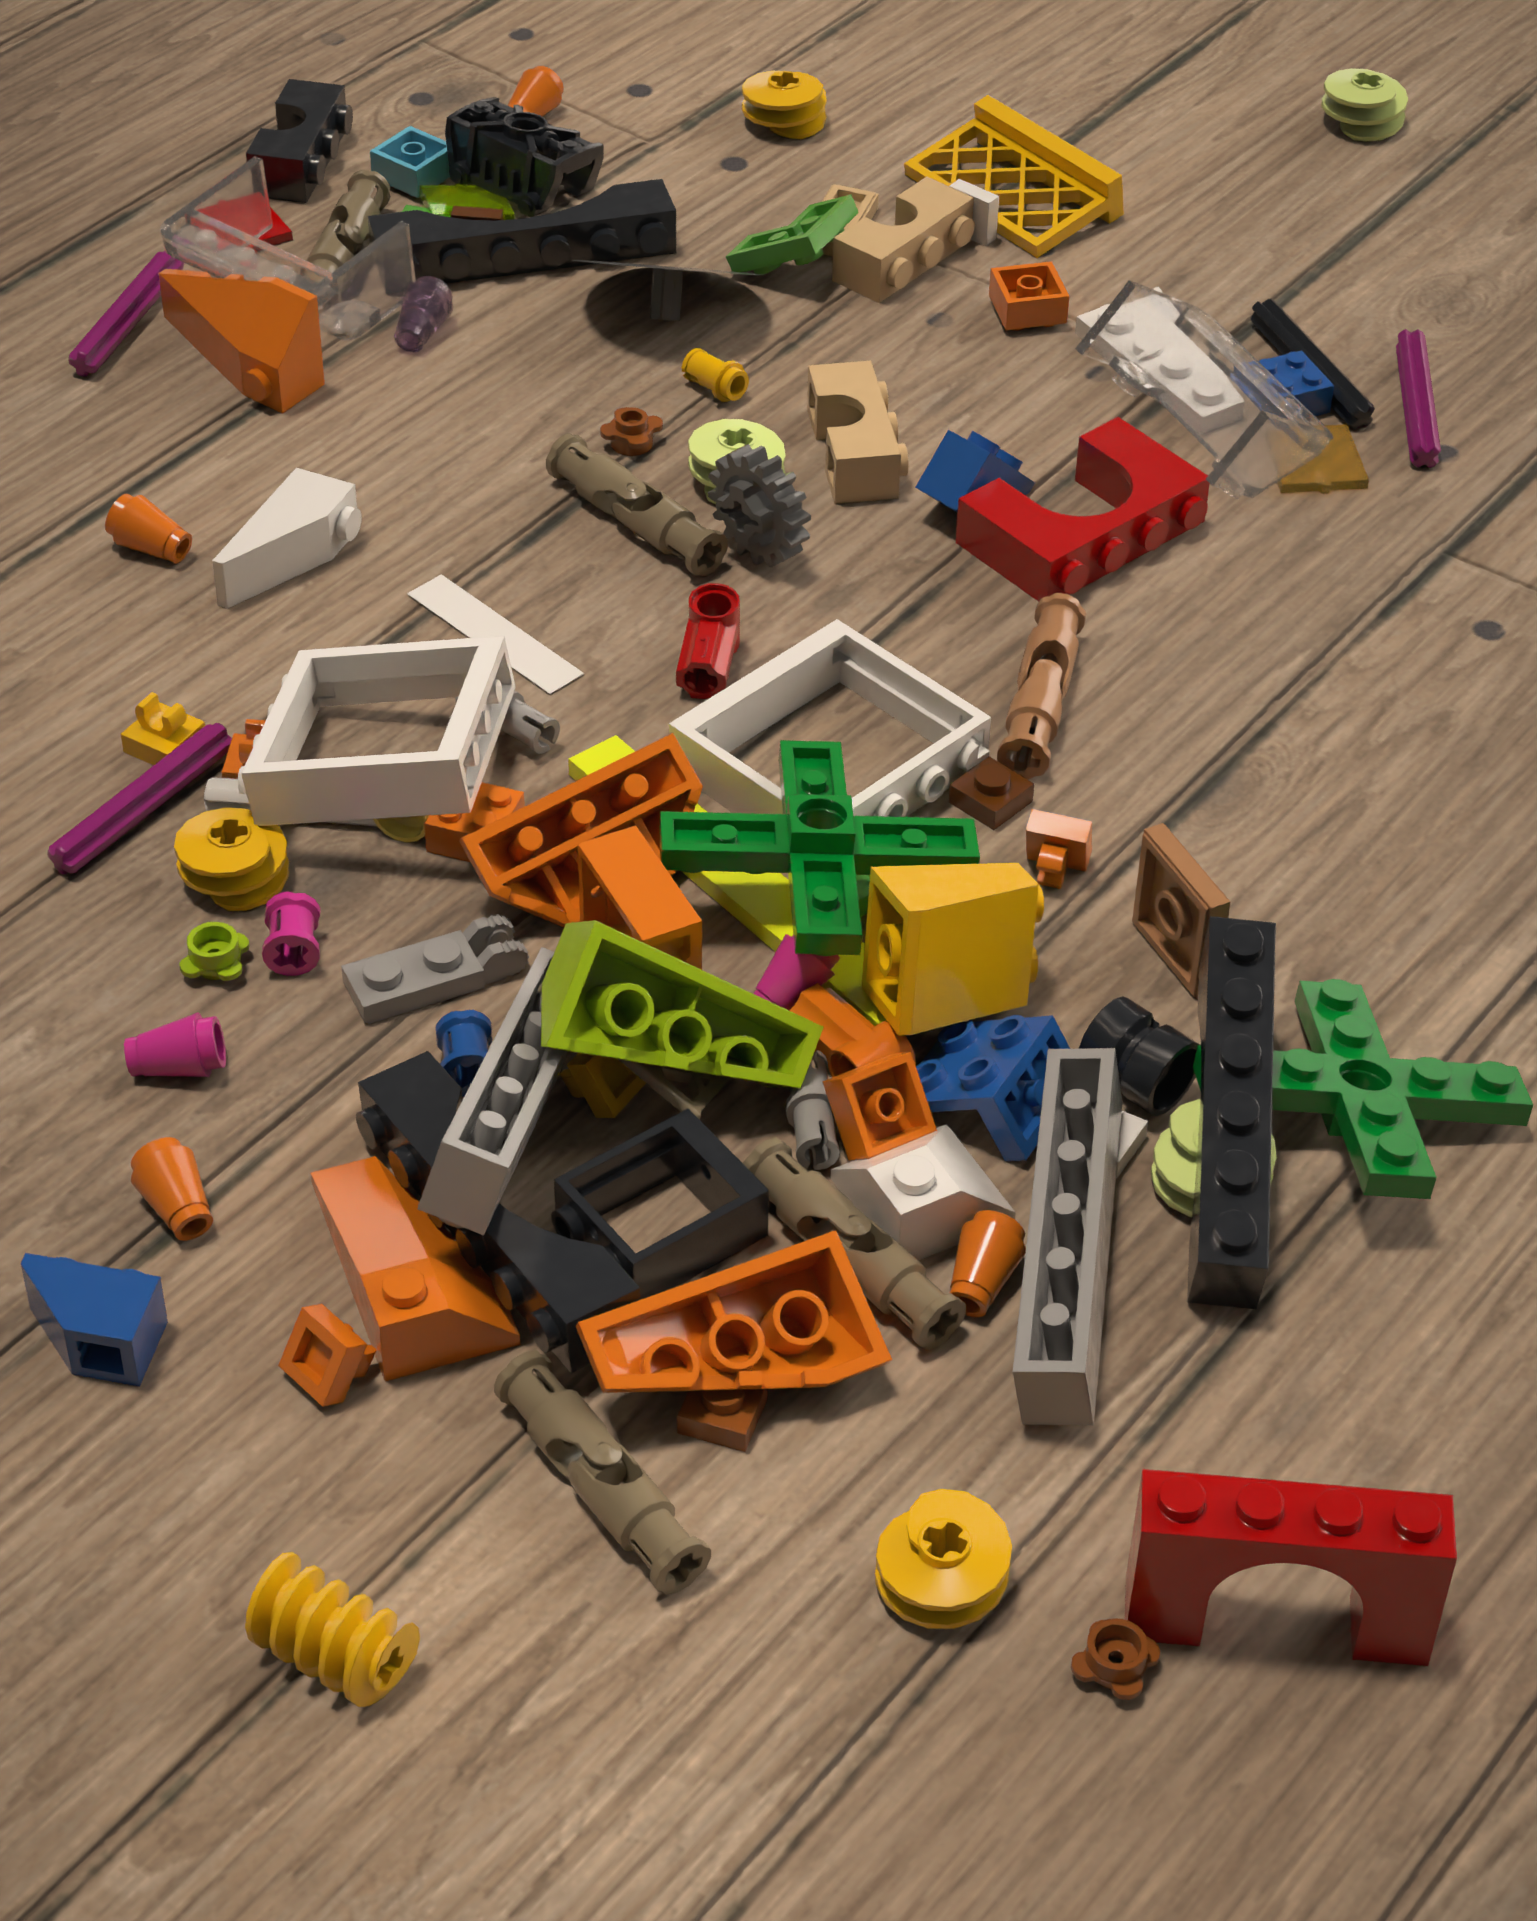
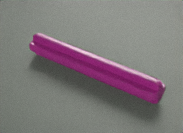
(121, 316)
(1418, 398)
(139, 799)

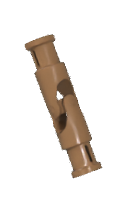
(1042, 684)

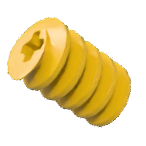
(328, 1634)

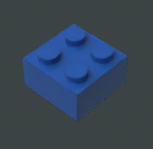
(1303, 380)

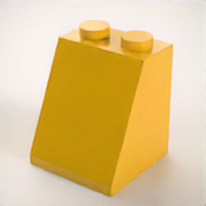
(949, 942)

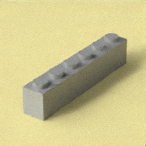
(495, 1114)
(1068, 1239)

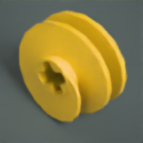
(785, 102)
(232, 858)
(944, 1560)

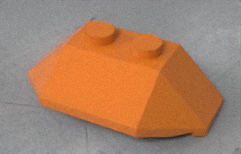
(533, 852)

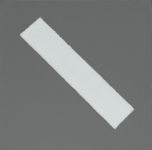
(478, 620)

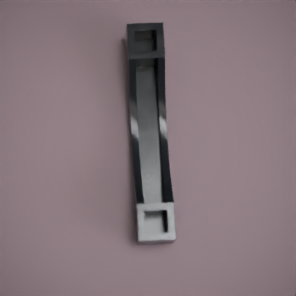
(614, 226)
(1235, 1114)
(531, 1269)

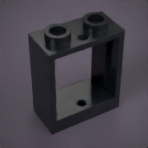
(669, 1149)

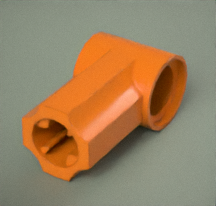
(847, 1035)

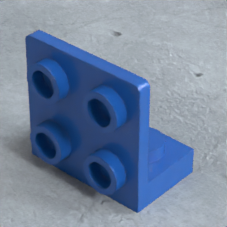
(996, 1071)

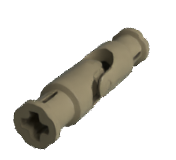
(350, 220)
(637, 505)
(887, 1275)
(596, 1465)

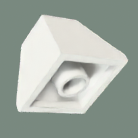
(921, 1191)

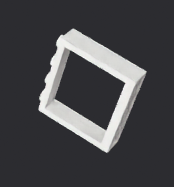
(802, 674)
(389, 784)

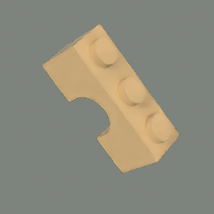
(882, 258)
(860, 434)

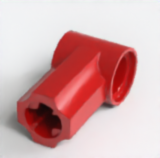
(709, 640)

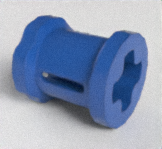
(464, 1042)

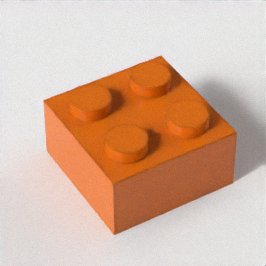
(1029, 295)
(446, 830)
(879, 1106)

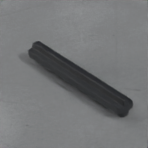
(1289, 337)

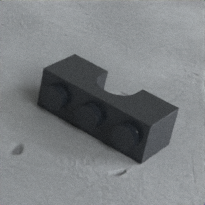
(307, 137)

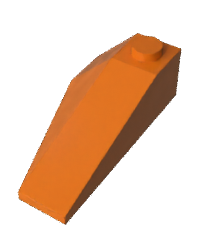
(251, 331)
(408, 1274)
(754, 1326)

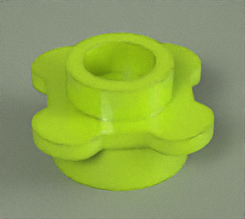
(214, 952)

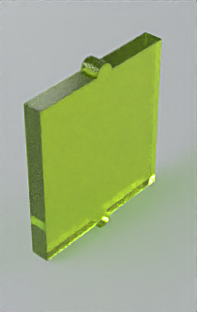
(442, 198)

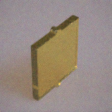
(1334, 469)

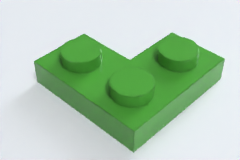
(797, 241)

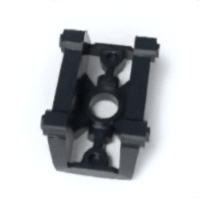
(519, 155)

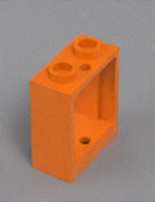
(635, 894)

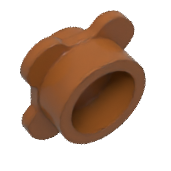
(631, 431)
(1119, 1640)

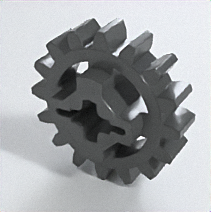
(759, 505)

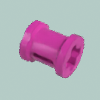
(291, 939)

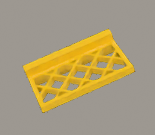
(1039, 158)

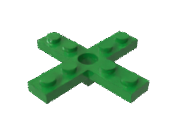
(815, 844)
(1378, 1097)

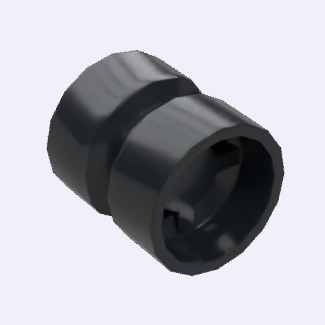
(1151, 1059)

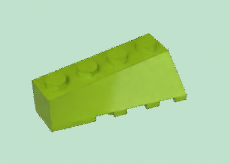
(647, 1007)

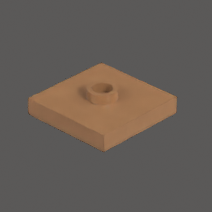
(1175, 903)

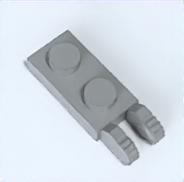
(434, 969)

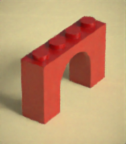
(1061, 553)
(1206, 1527)

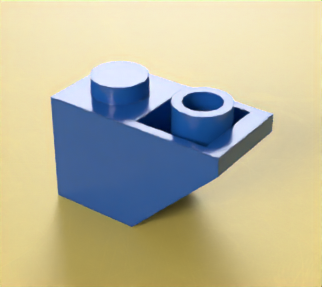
(966, 465)
(97, 1316)

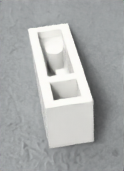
(288, 535)

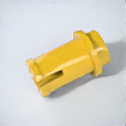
(725, 379)

